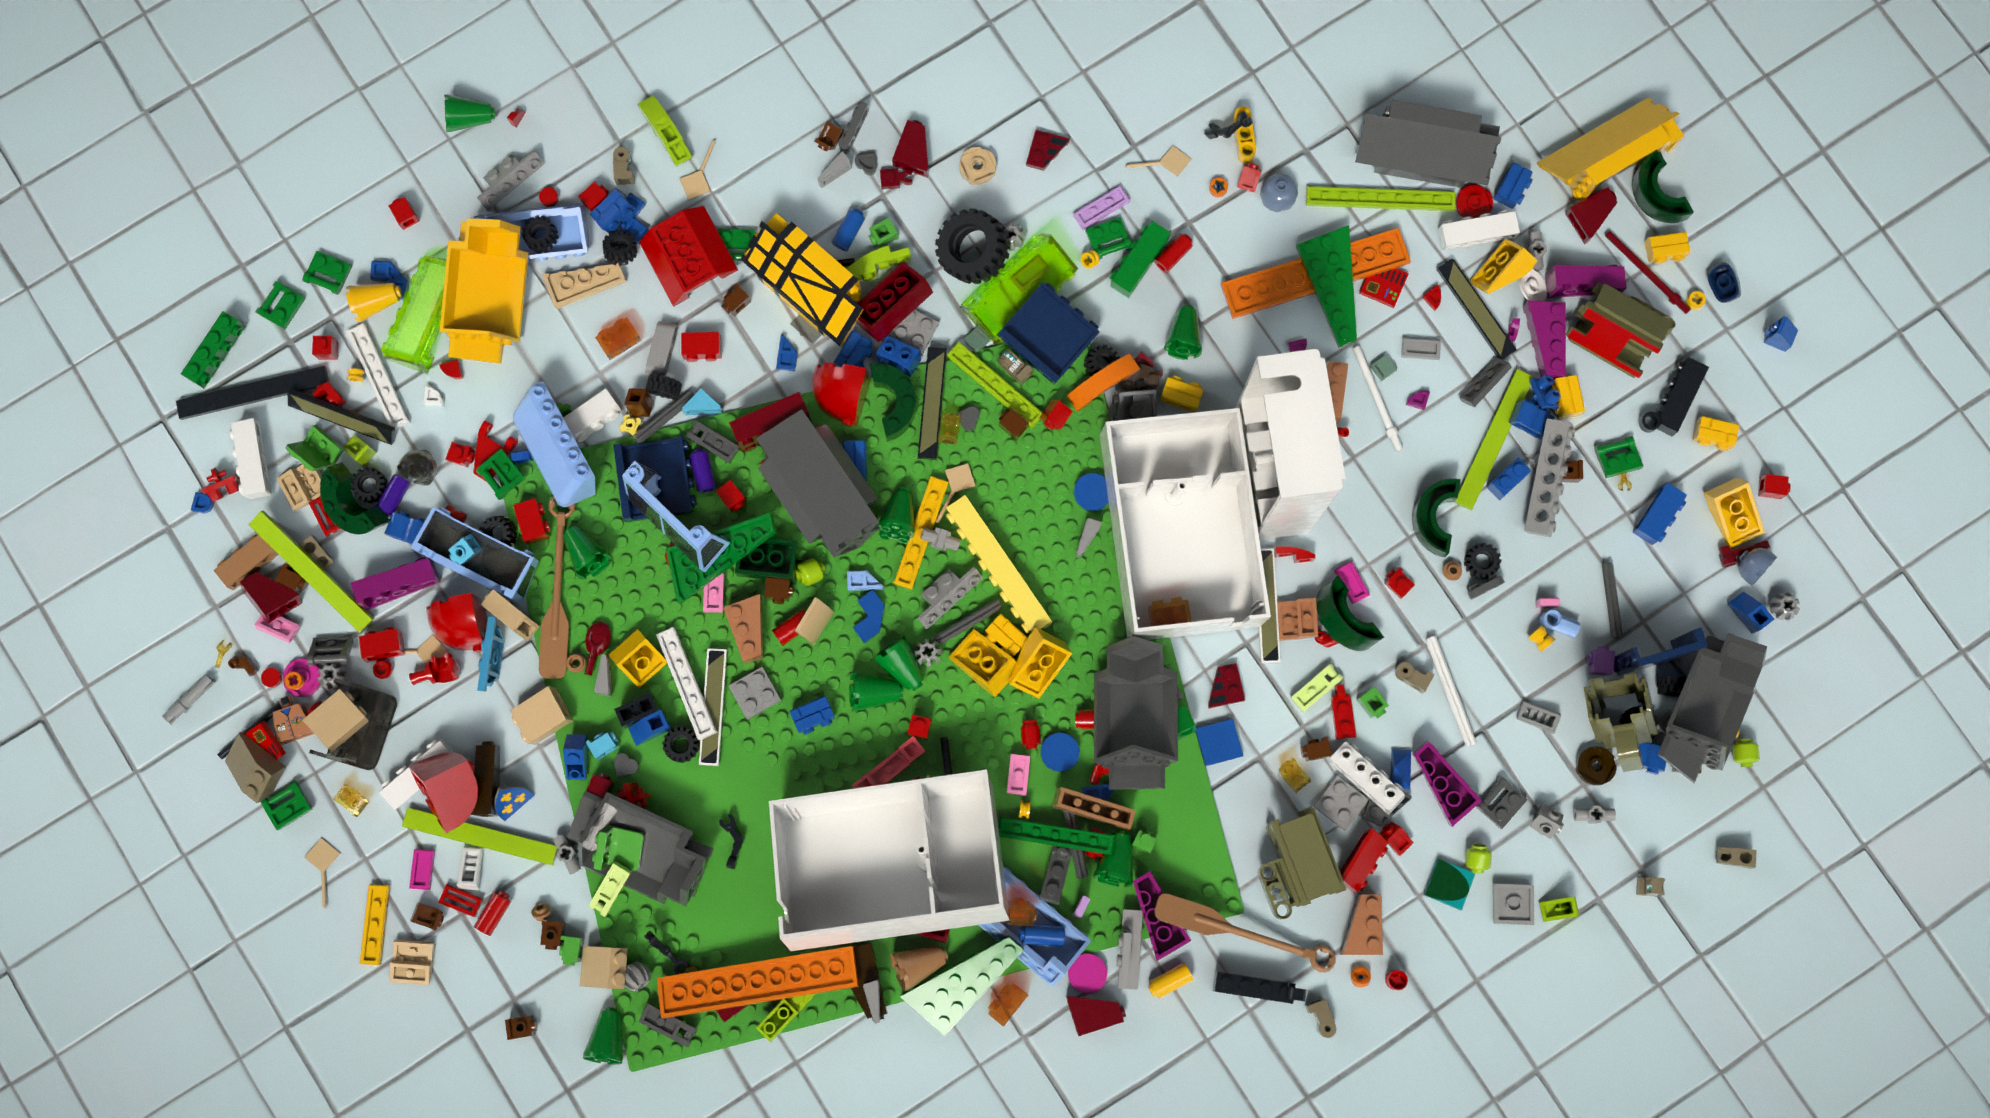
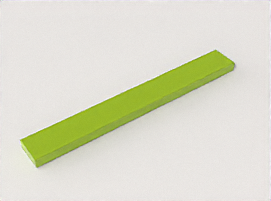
(1380, 198)
(1493, 440)
(311, 571)
(483, 837)

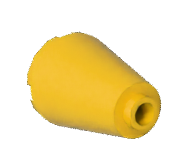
(371, 298)

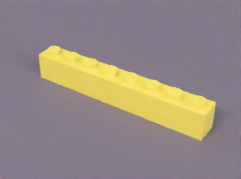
(998, 565)

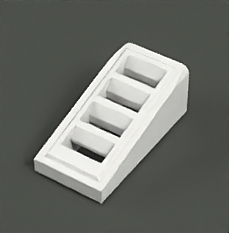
(467, 885)

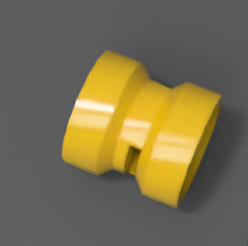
(1541, 638)

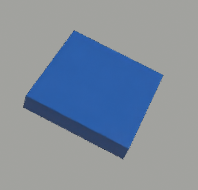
(1219, 742)

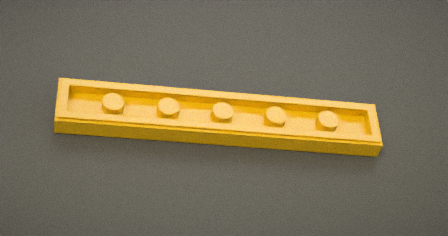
(925, 518)

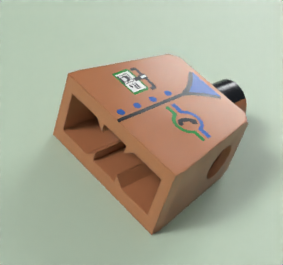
(289, 722)

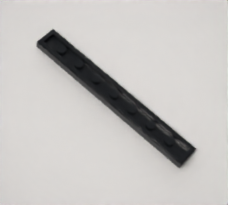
(251, 393)

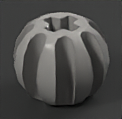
(1015, 241)
(1789, 610)
(924, 658)
(325, 676)
(637, 976)

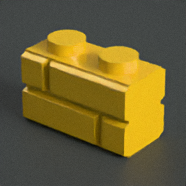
(1667, 247)
(1182, 394)
(1571, 399)
(1715, 432)
(1006, 635)

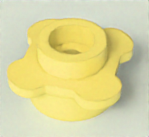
(635, 424)

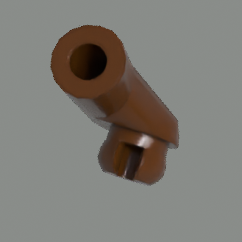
(241, 662)

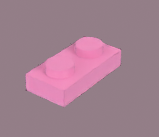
(714, 595)
(279, 628)
(1018, 774)

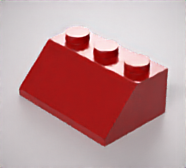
(1363, 860)

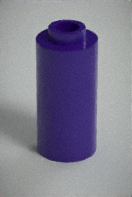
(703, 471)
(393, 495)

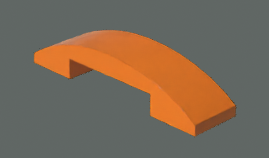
(1102, 381)

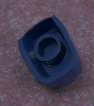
(1724, 282)

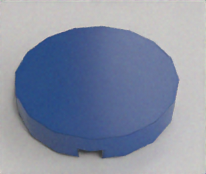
(1091, 492)
(1059, 752)

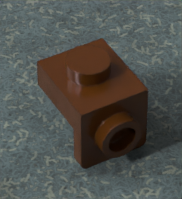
(829, 136)
(427, 916)

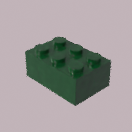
(770, 560)

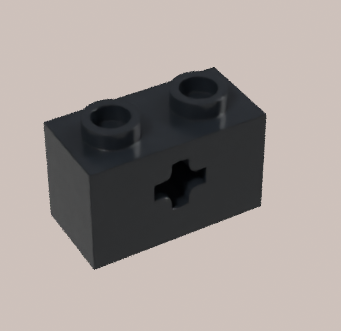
(636, 710)

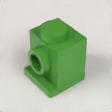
(883, 227)
(1373, 696)
(1144, 840)
(571, 950)

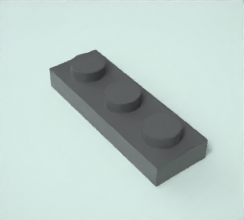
(1485, 382)
(1056, 875)

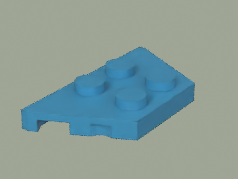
(492, 655)

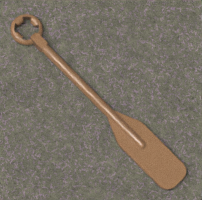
(555, 623)
(1209, 922)

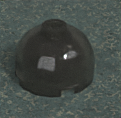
(419, 466)

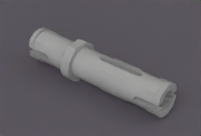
(188, 699)

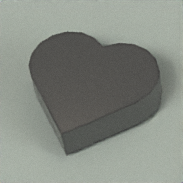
(867, 163)
(969, 417)
(625, 765)

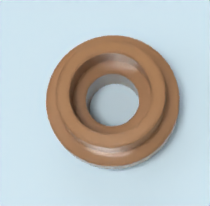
(1448, 575)
(570, 660)
(541, 911)

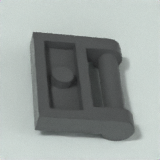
(327, 648)
(1507, 805)

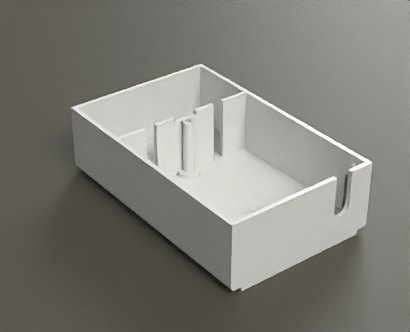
(1290, 442)
(1184, 521)
(888, 860)

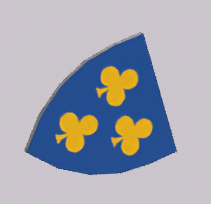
(510, 800)

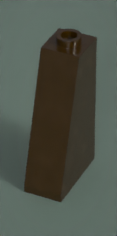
(487, 778)
(867, 972)

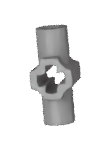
(1535, 240)
(940, 539)
(1585, 814)
(562, 844)

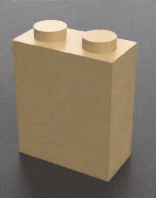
(509, 615)
(541, 715)
(336, 719)
(603, 967)

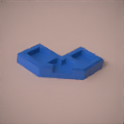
(631, 224)
(388, 272)
(871, 625)

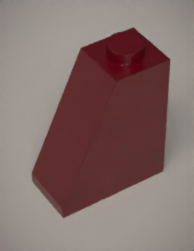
(912, 149)
(1591, 213)
(269, 596)
(1094, 1014)

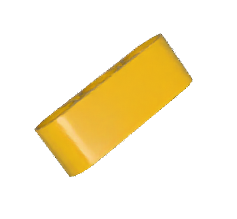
(1244, 143)

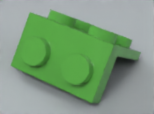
(316, 450)
(619, 846)

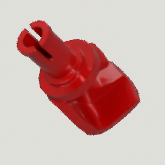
(437, 670)

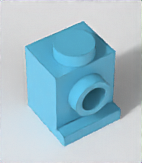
(464, 549)
(603, 744)

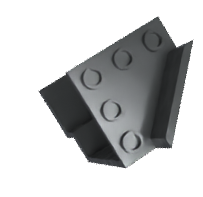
(1429, 144)
(818, 484)
(1712, 705)
(1135, 715)
(670, 858)

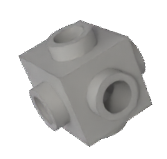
(1547, 821)

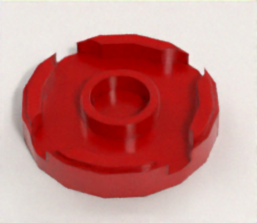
(1474, 201)

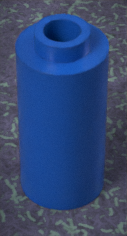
(848, 229)
(1042, 935)

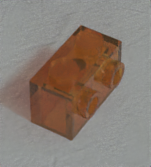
(618, 338)
(1169, 613)
(1021, 912)
(1008, 1003)

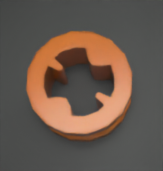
(288, 682)

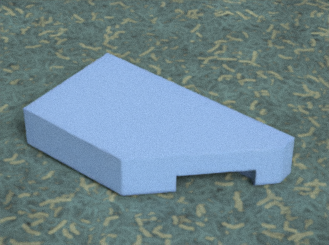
(862, 581)

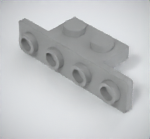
(507, 177)
(945, 593)
(1129, 945)

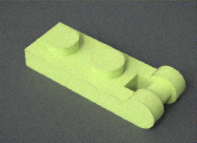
(1316, 688)
(610, 888)

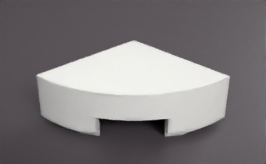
(432, 397)

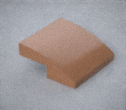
(1297, 619)

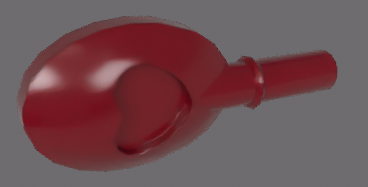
(596, 643)

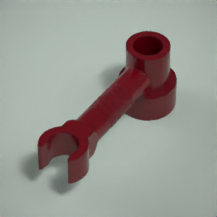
(1729, 555)

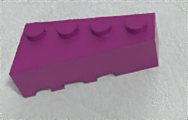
(1580, 280)
(1548, 336)
(395, 583)
(1447, 786)
(1163, 936)

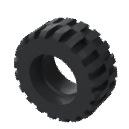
(952, 236)

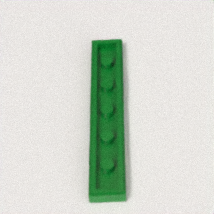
(1056, 836)

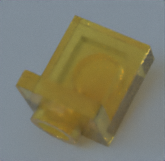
(949, 428)
(1294, 775)
(351, 800)

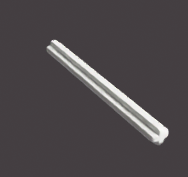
(1451, 691)

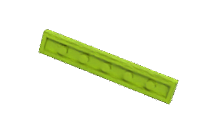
(994, 384)

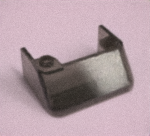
(366, 744)

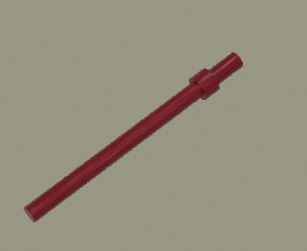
(1674, 298)

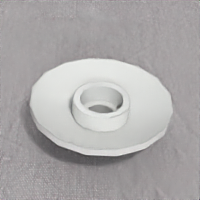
(1533, 286)

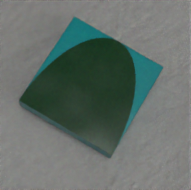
(1449, 884)

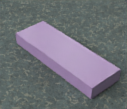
(1101, 208)
(1081, 906)

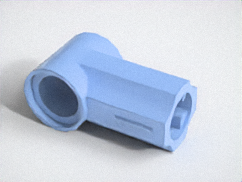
(1560, 623)

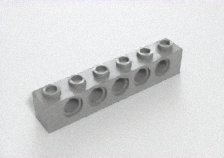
(1552, 430)

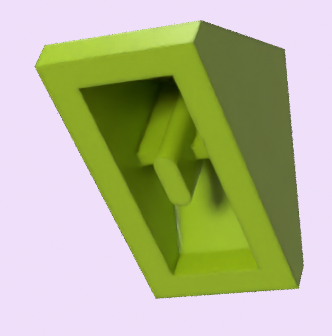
(359, 450)
(1559, 909)

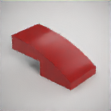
(1299, 555)

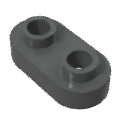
(1492, 582)

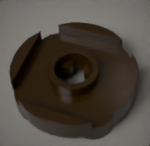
(1147, 373)
(1606, 762)

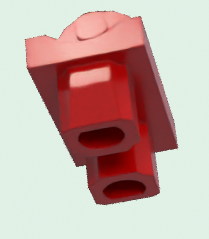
(213, 490)
(634, 794)

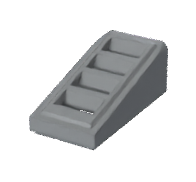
(838, 167)
(1090, 530)
(603, 682)
(1548, 713)
(872, 993)

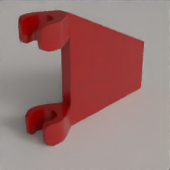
(487, 448)

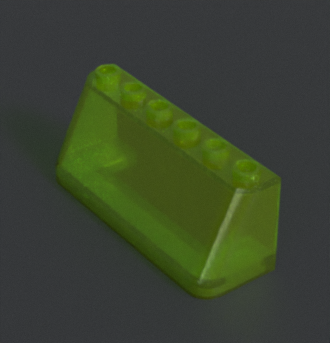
(1005, 294)
(418, 318)

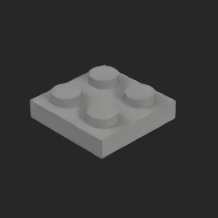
(915, 330)
(754, 693)
(1341, 803)
(1513, 904)

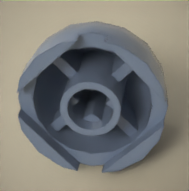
(1279, 192)
(1755, 564)

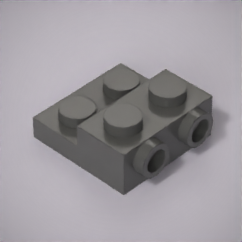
(1134, 404)

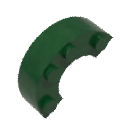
(1650, 196)
(899, 384)
(341, 506)
(1424, 516)
(1340, 621)

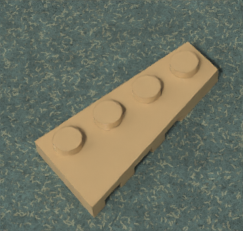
(579, 284)

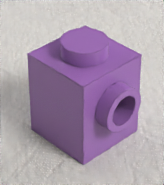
(1601, 661)

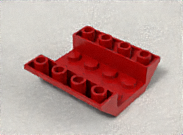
(687, 253)

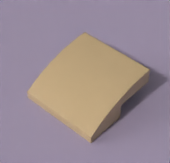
(300, 486)
(814, 621)
(412, 962)

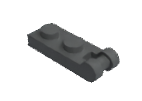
(853, 128)
(713, 442)
(668, 1026)

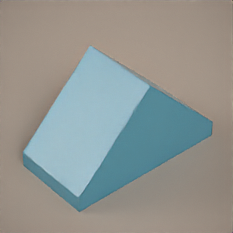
(701, 404)

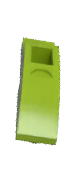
(665, 130)
(865, 267)
(782, 1016)

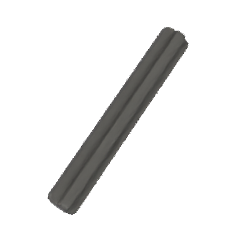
(662, 418)
(1612, 600)
(968, 622)
(1078, 855)

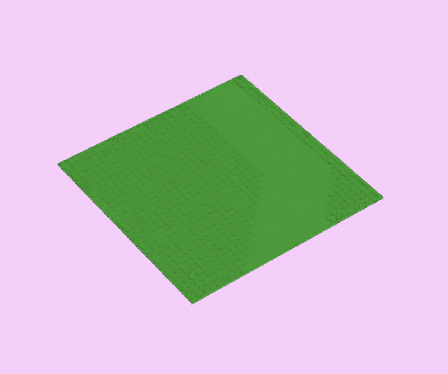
(1031, 510)

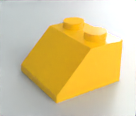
(638, 658)

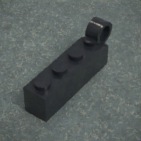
(1678, 399)
(1257, 988)

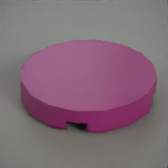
(308, 672)
(1087, 973)

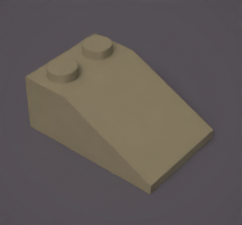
(253, 768)

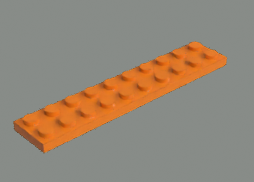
(1291, 281)
(757, 982)

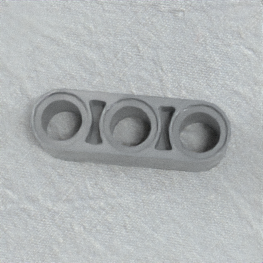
(661, 348)

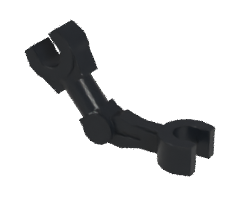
(1228, 131)
(737, 845)
(665, 950)

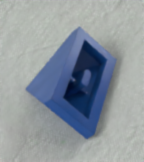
(1401, 767)

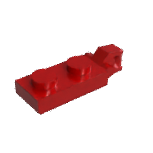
(1342, 714)

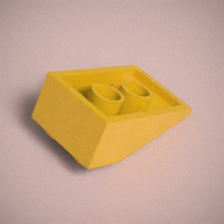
(1503, 267)
(1735, 511)
(984, 662)
(1039, 662)

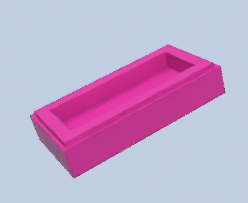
(1353, 582)
(422, 869)

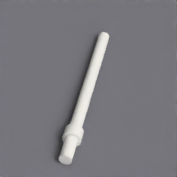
(1392, 431)

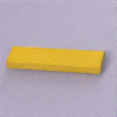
(374, 924)

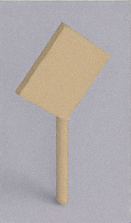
(1173, 160)
(695, 183)
(959, 479)
(428, 649)
(322, 856)

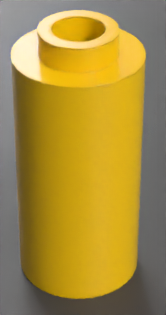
(1170, 981)

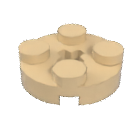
(981, 156)

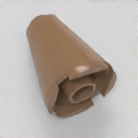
(917, 964)

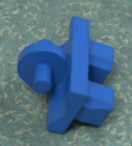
(1543, 394)

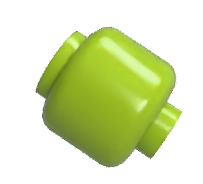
(810, 572)
(1745, 752)
(1478, 858)

